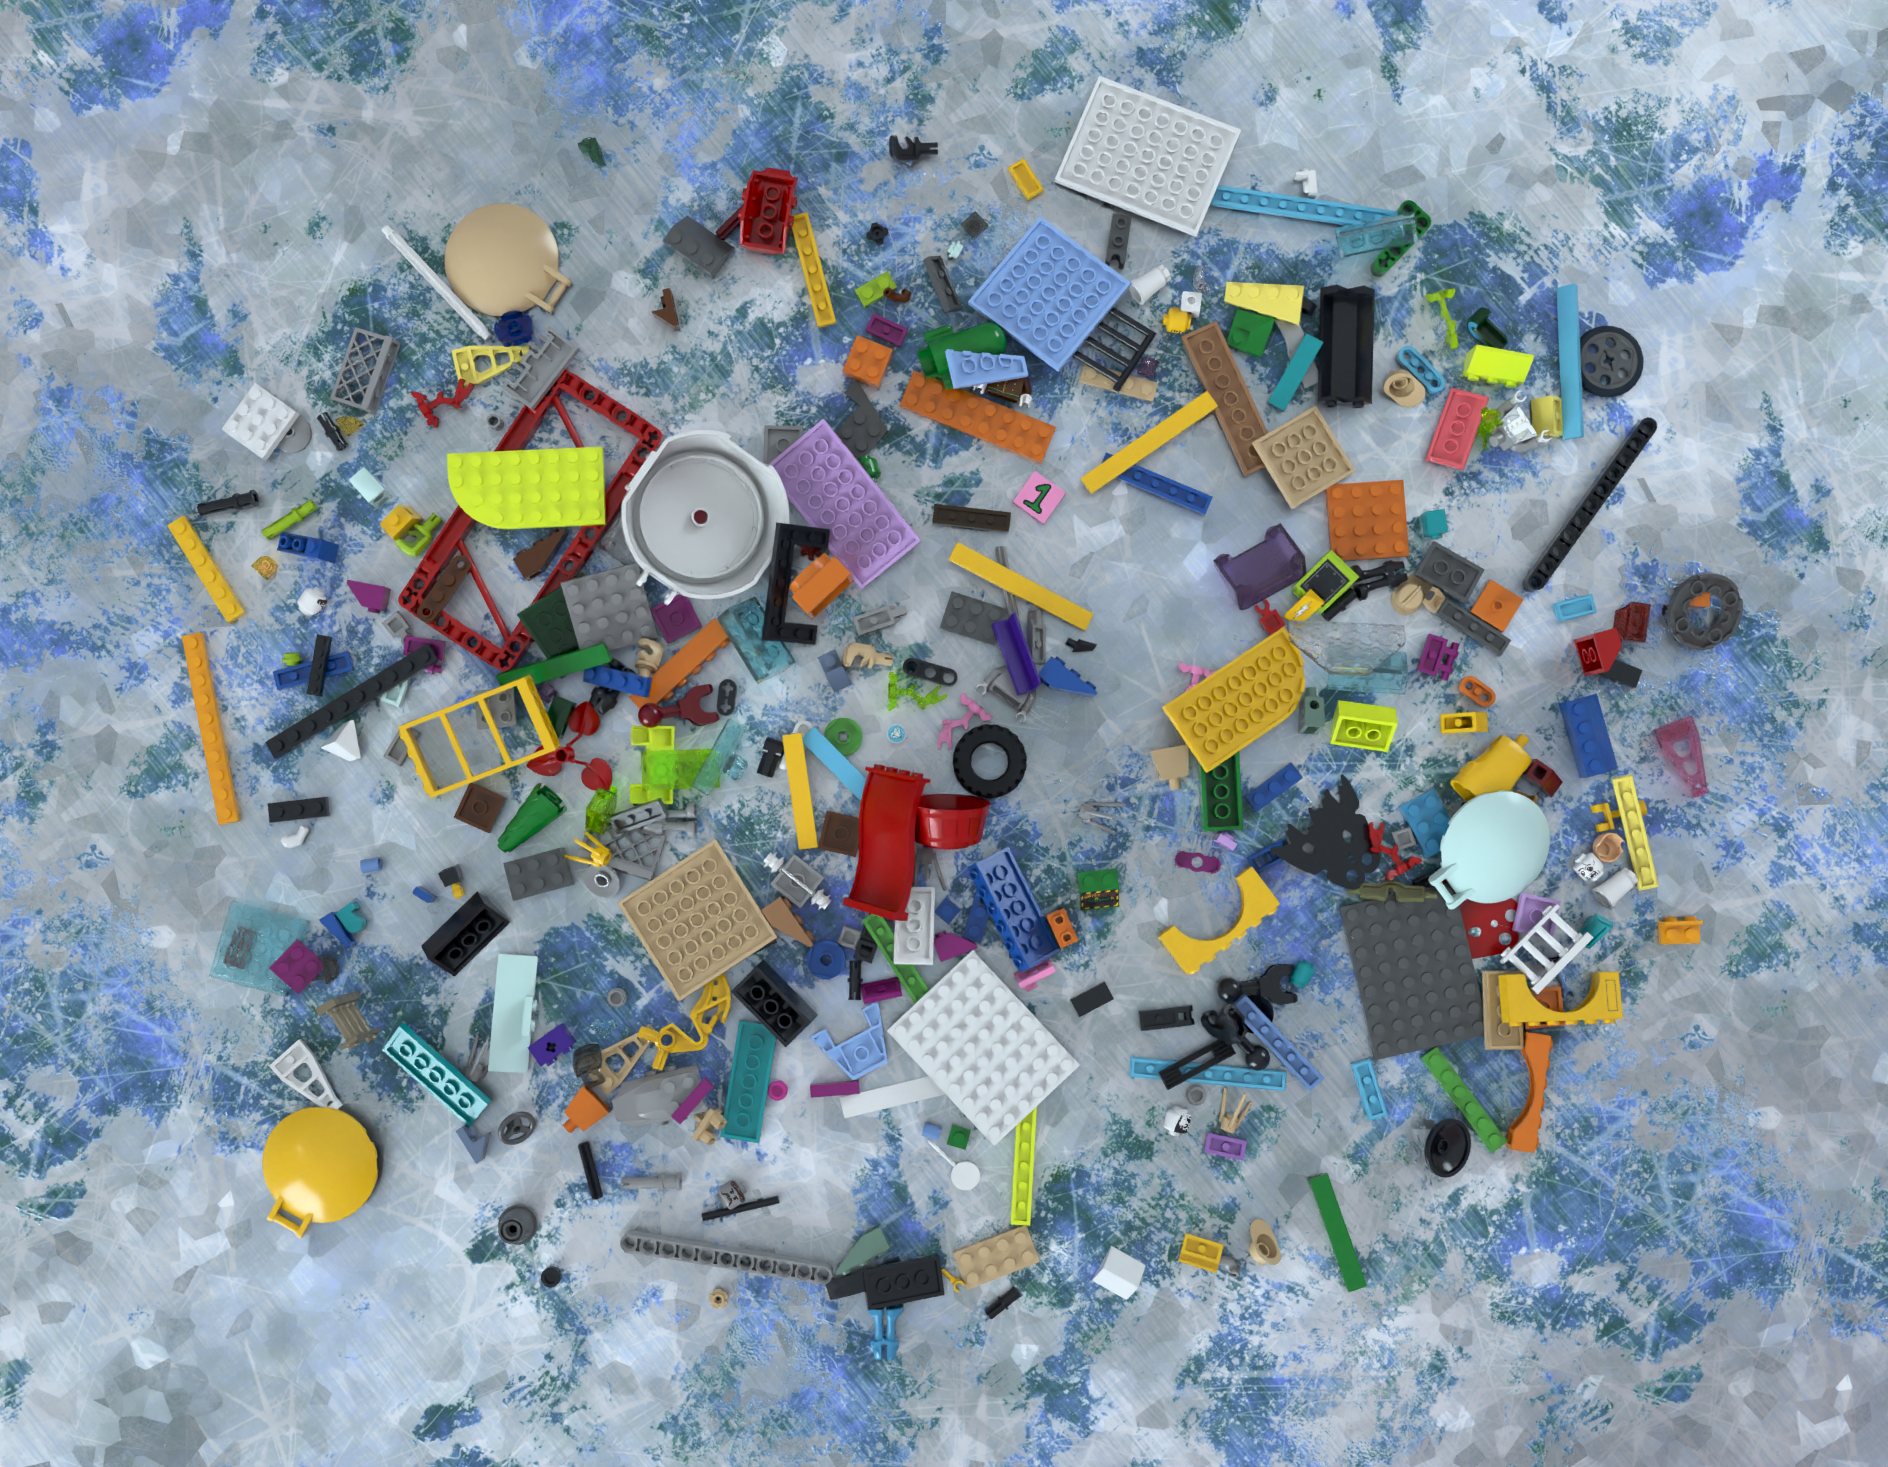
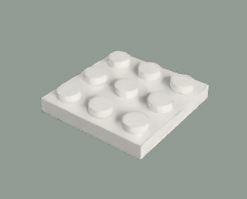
(260, 421)

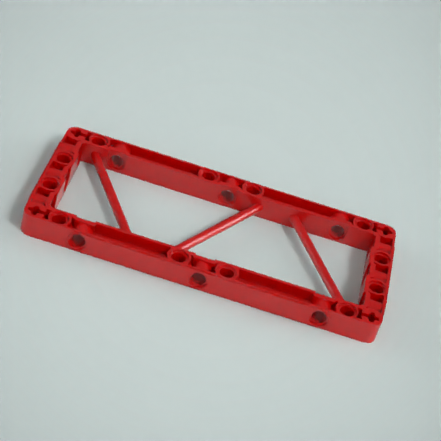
(580, 550)

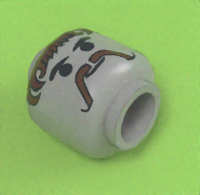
(731, 1194)

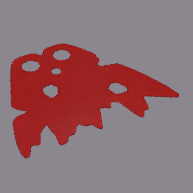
(1481, 915)

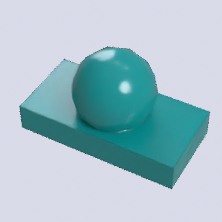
(1597, 927)

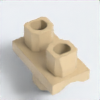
(706, 1124)

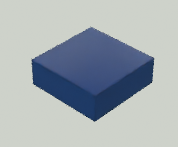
(424, 894)

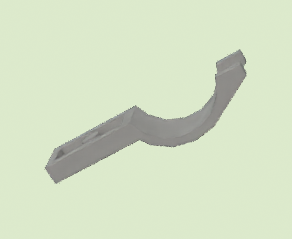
(1293, 337)

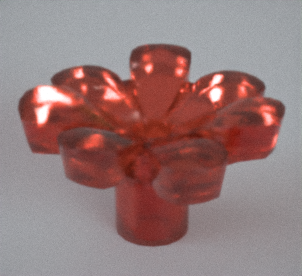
(810, 551)

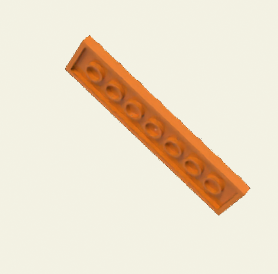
(978, 417)

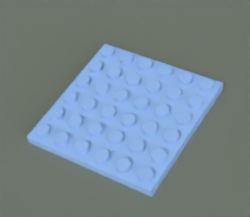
(1049, 293)

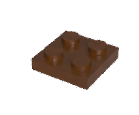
(480, 807)
(840, 834)

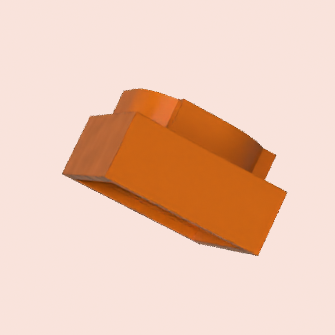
(820, 584)

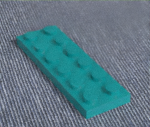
(436, 1074)
(749, 1082)

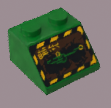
(1098, 889)

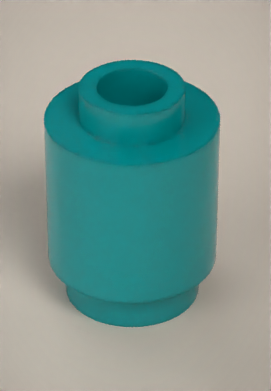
(1302, 974)

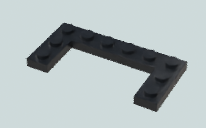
(779, 580)

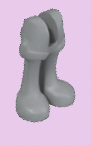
(690, 826)

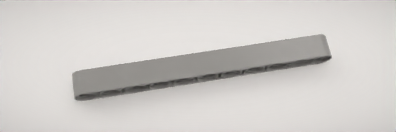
(718, 1261)

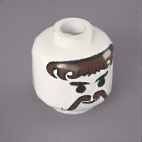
(312, 601)

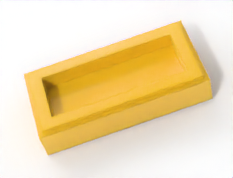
(1025, 179)

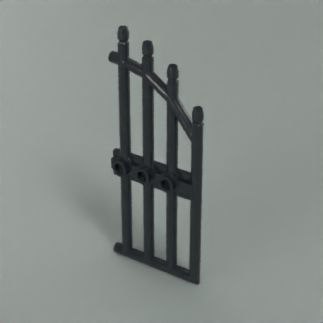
(1129, 364)

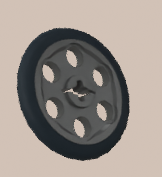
(1633, 366)

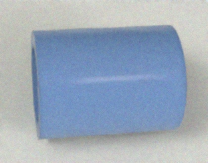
(371, 865)
(931, 1131)

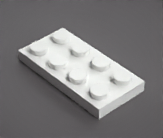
(916, 936)

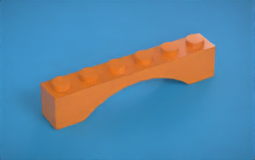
(1524, 1130)

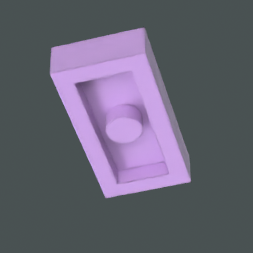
(1224, 840)

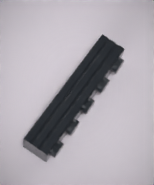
(319, 665)

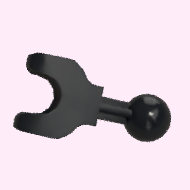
(1265, 985)
(1233, 1031)

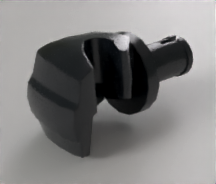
(912, 151)

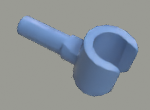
(1564, 989)

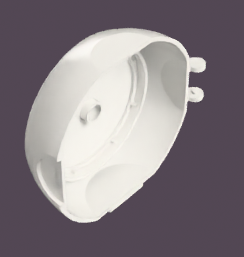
(741, 507)

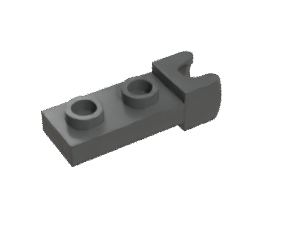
(1118, 239)

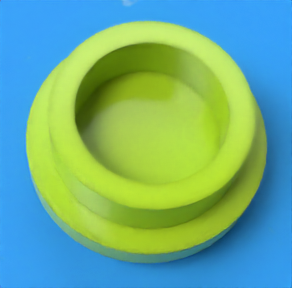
(292, 658)

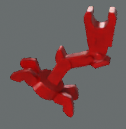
(427, 408)
(1376, 838)

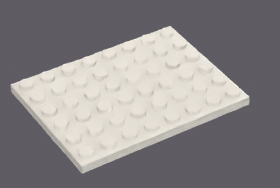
(1147, 156)
(983, 1047)

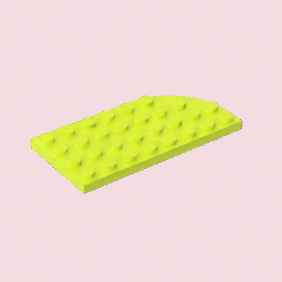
(530, 487)

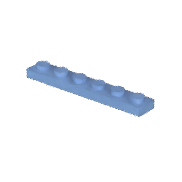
(1278, 1043)

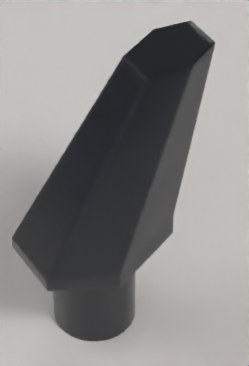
(1080, 645)

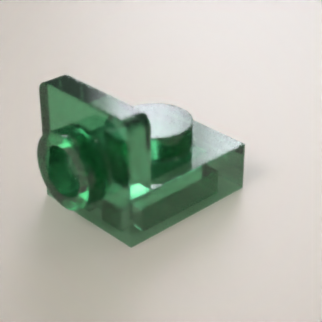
(592, 146)

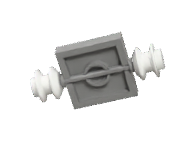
(797, 880)

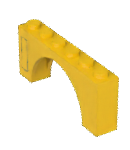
(1255, 904)
(1600, 1003)

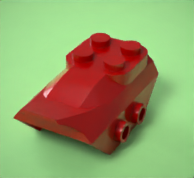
(767, 210)

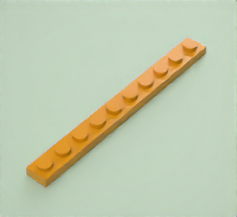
(210, 728)

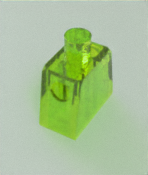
(602, 804)

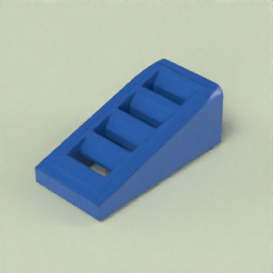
(1253, 863)
(335, 926)

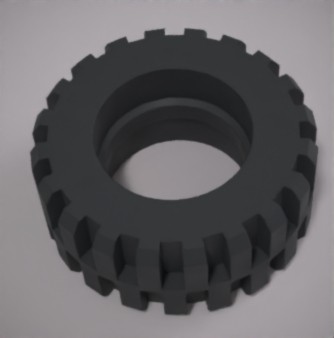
(1016, 761)

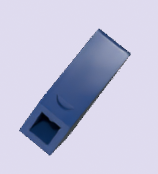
(308, 547)

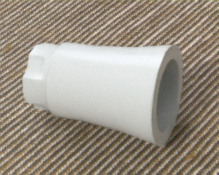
(1149, 283)
(1615, 888)

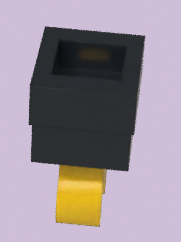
(452, 877)

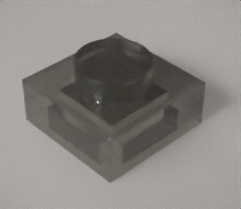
(974, 225)

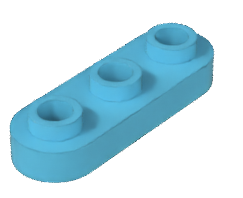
(1416, 361)

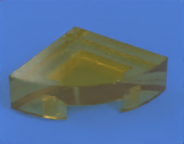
(349, 424)

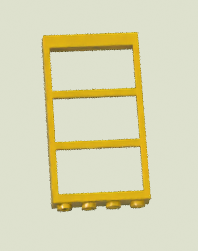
(537, 714)

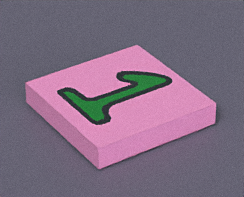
(1039, 497)

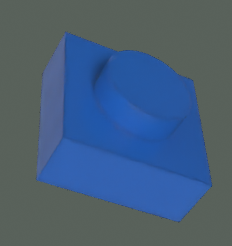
(947, 910)

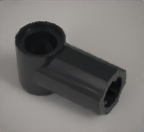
(772, 752)

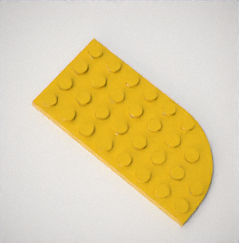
(1240, 700)

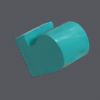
(351, 919)

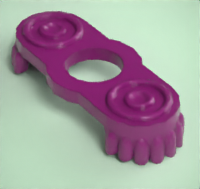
(1210, 864)

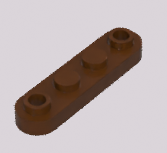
(444, 589)

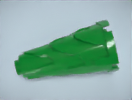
(533, 815)

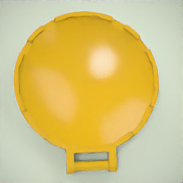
(318, 1167)

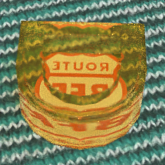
(265, 566)

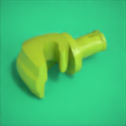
(423, 537)

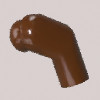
(896, 297)

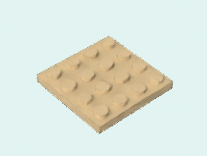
(1303, 457)

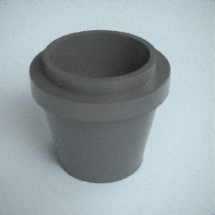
(525, 1221)

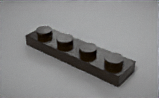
(971, 518)

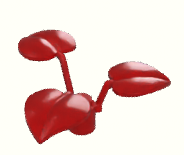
(597, 773)

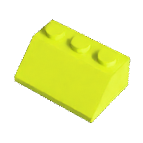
(1497, 366)
(1363, 726)

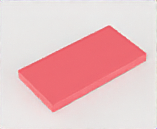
(1457, 429)

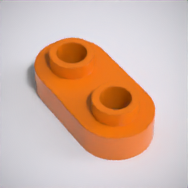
(1476, 690)

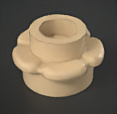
(723, 1298)

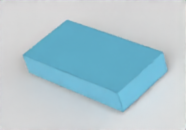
(1574, 608)

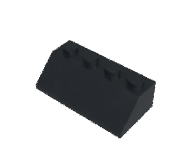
(465, 934)
(774, 1003)

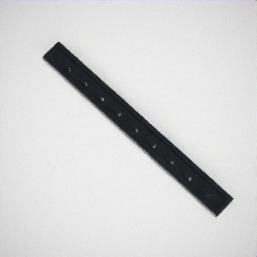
(352, 701)

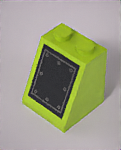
(1327, 578)

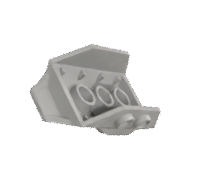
(656, 1096)

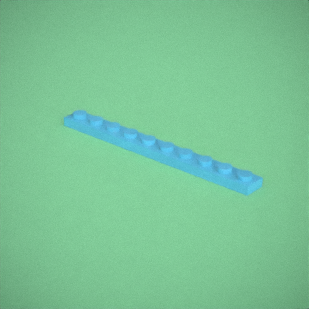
(1296, 206)

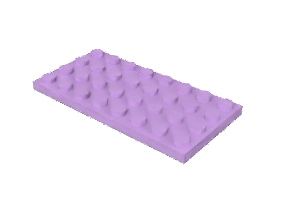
(841, 496)

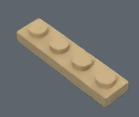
(1133, 387)

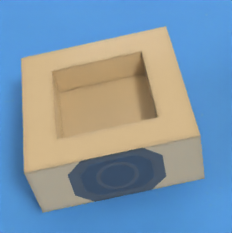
(1433, 600)

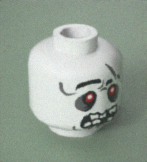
(1588, 867)

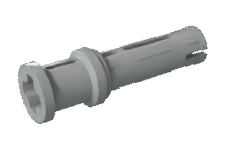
(661, 1182)

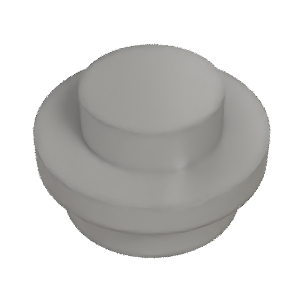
(617, 997)

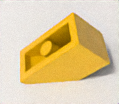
(1464, 722)

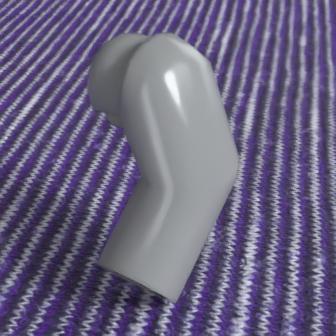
(1230, 1265)

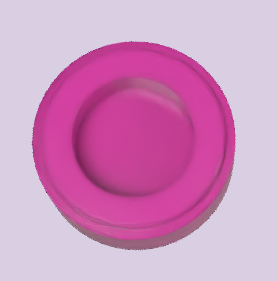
(777, 1090)

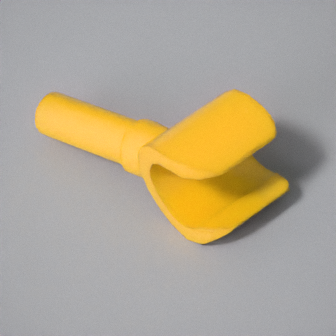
(954, 1280)

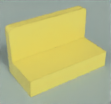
(1547, 415)

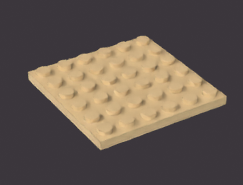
(697, 920)

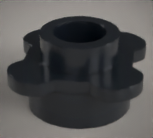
(883, 231)

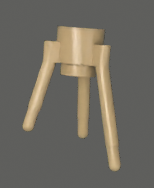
(1231, 1122)

